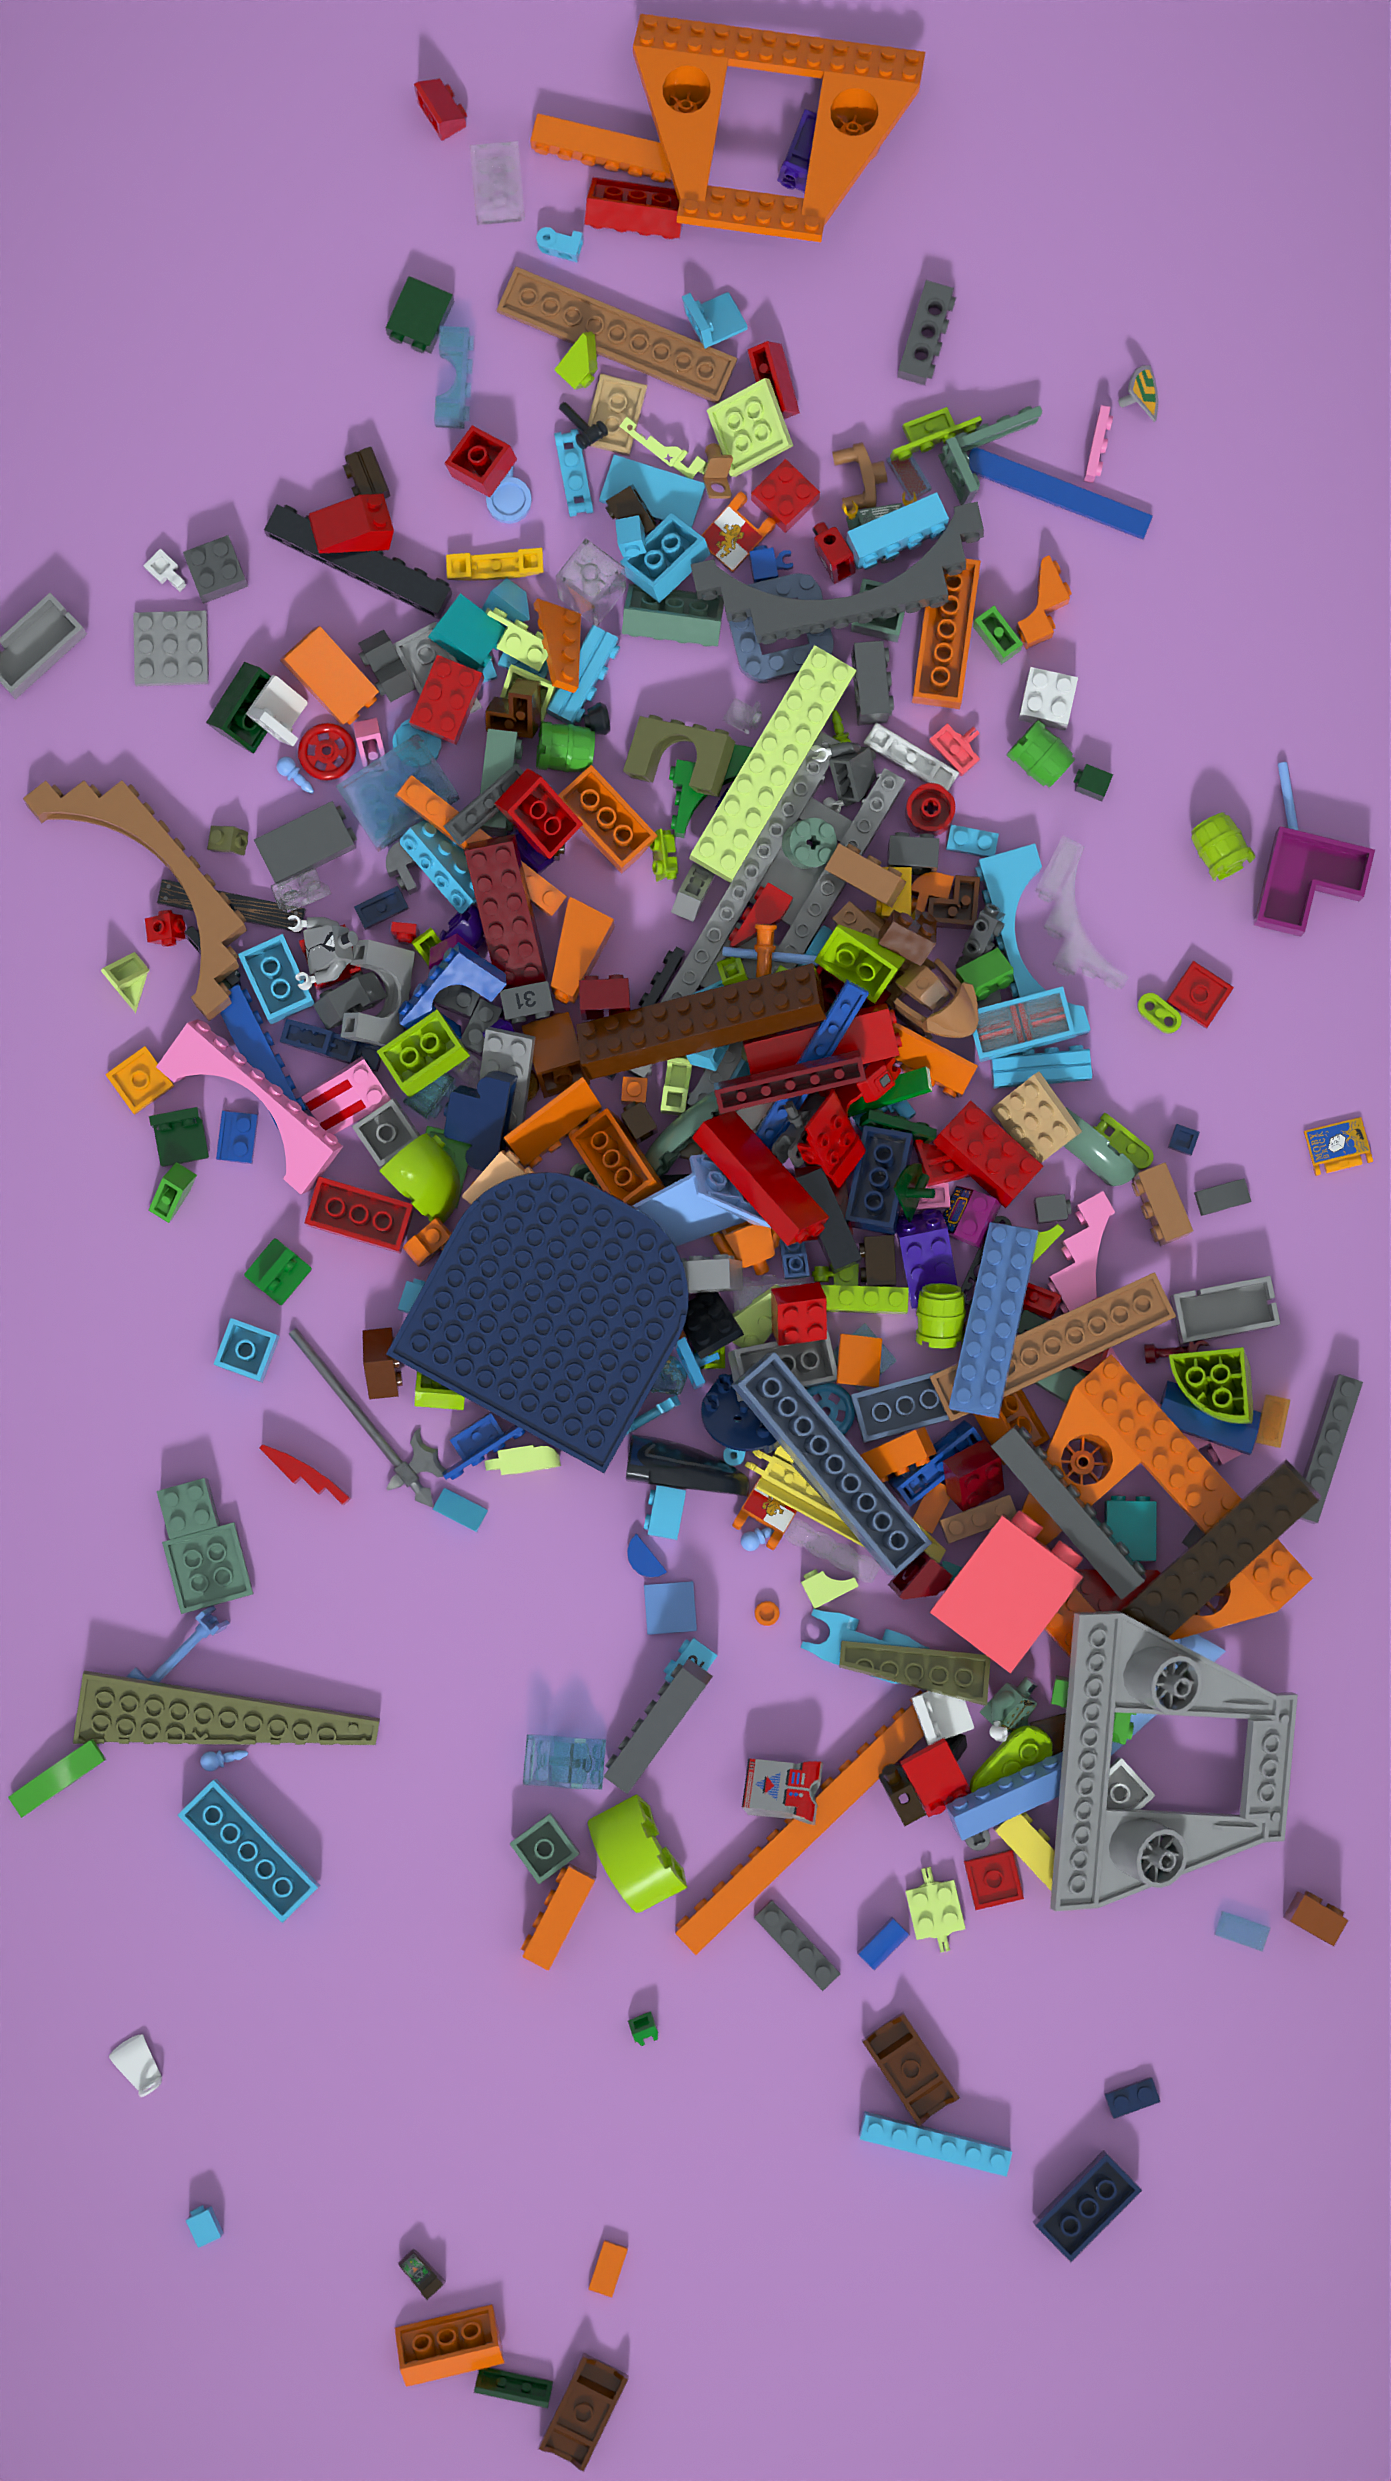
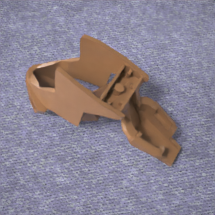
(923, 984)

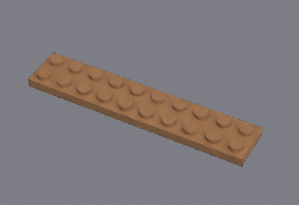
(617, 335)
(1075, 1336)

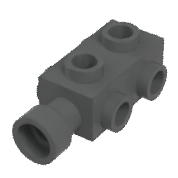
(983, 933)

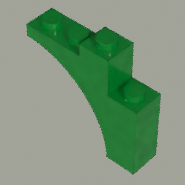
(689, 799)

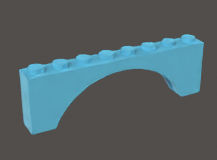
(1004, 881)

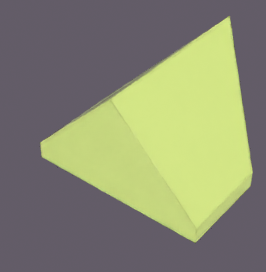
(128, 978)

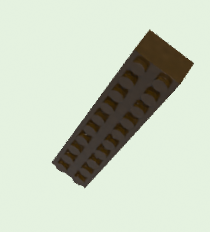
(1223, 1550)

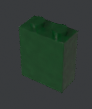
(419, 315)

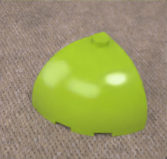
(426, 1176)
(1217, 1383)

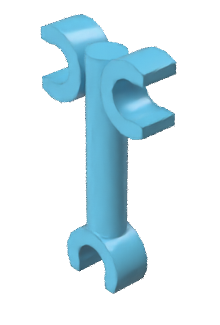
(660, 1408)

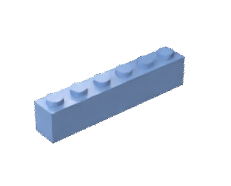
(1006, 1797)

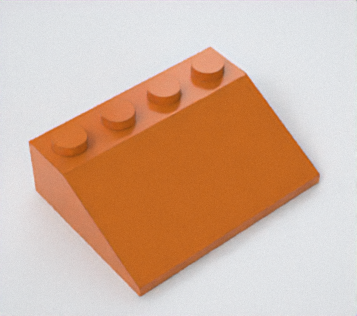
(553, 1123)

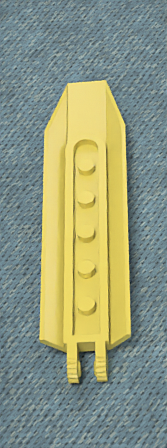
(789, 1487)

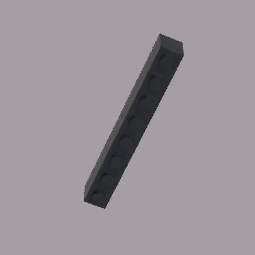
(368, 567)

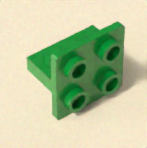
(278, 1271)

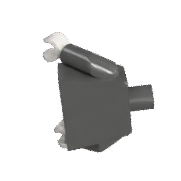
(851, 771)

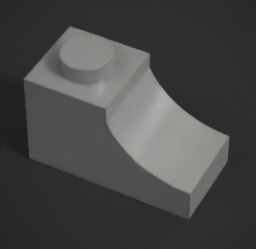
(692, 892)

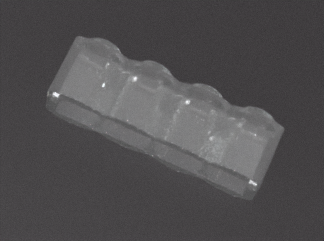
(838, 1554)

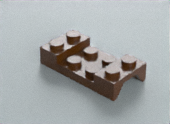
(910, 2068)
(584, 2411)

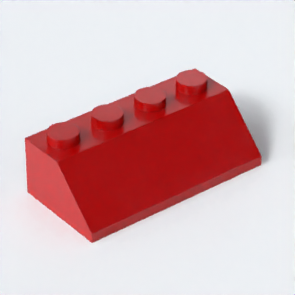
(633, 208)

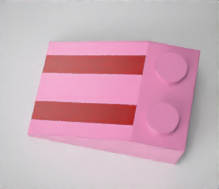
(346, 1097)

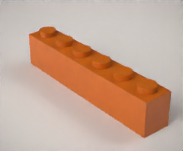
(599, 147)

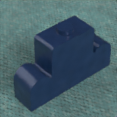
(481, 1117)

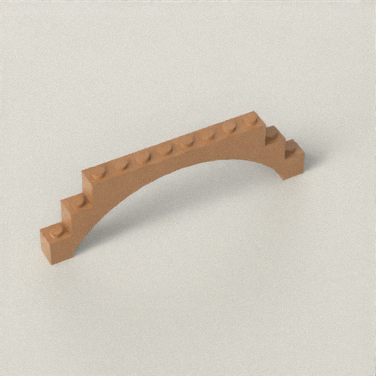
(124, 813)

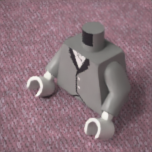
(326, 949)

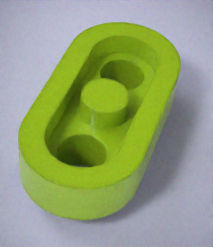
(1159, 1013)

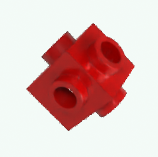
(165, 928)

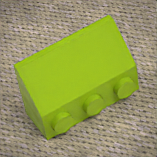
(423, 1053)

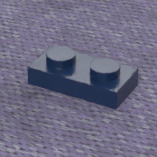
(381, 907)
(1132, 2098)

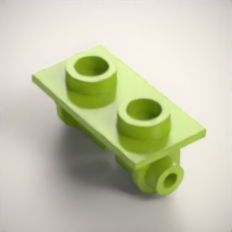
(663, 865)

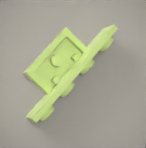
(519, 641)

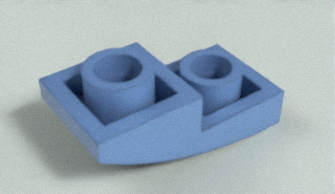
(794, 1260)

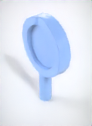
(510, 500)

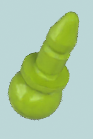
(840, 736)

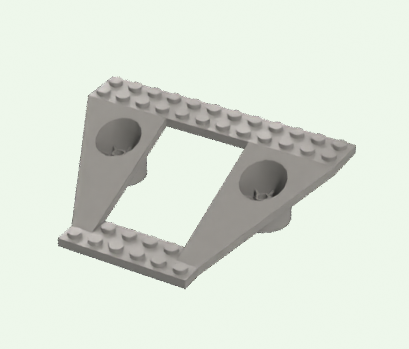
(1101, 1848)

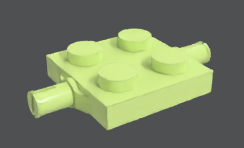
(935, 1909)

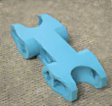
(844, 1629)

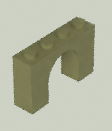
(655, 736)

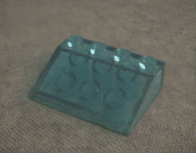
(373, 790)

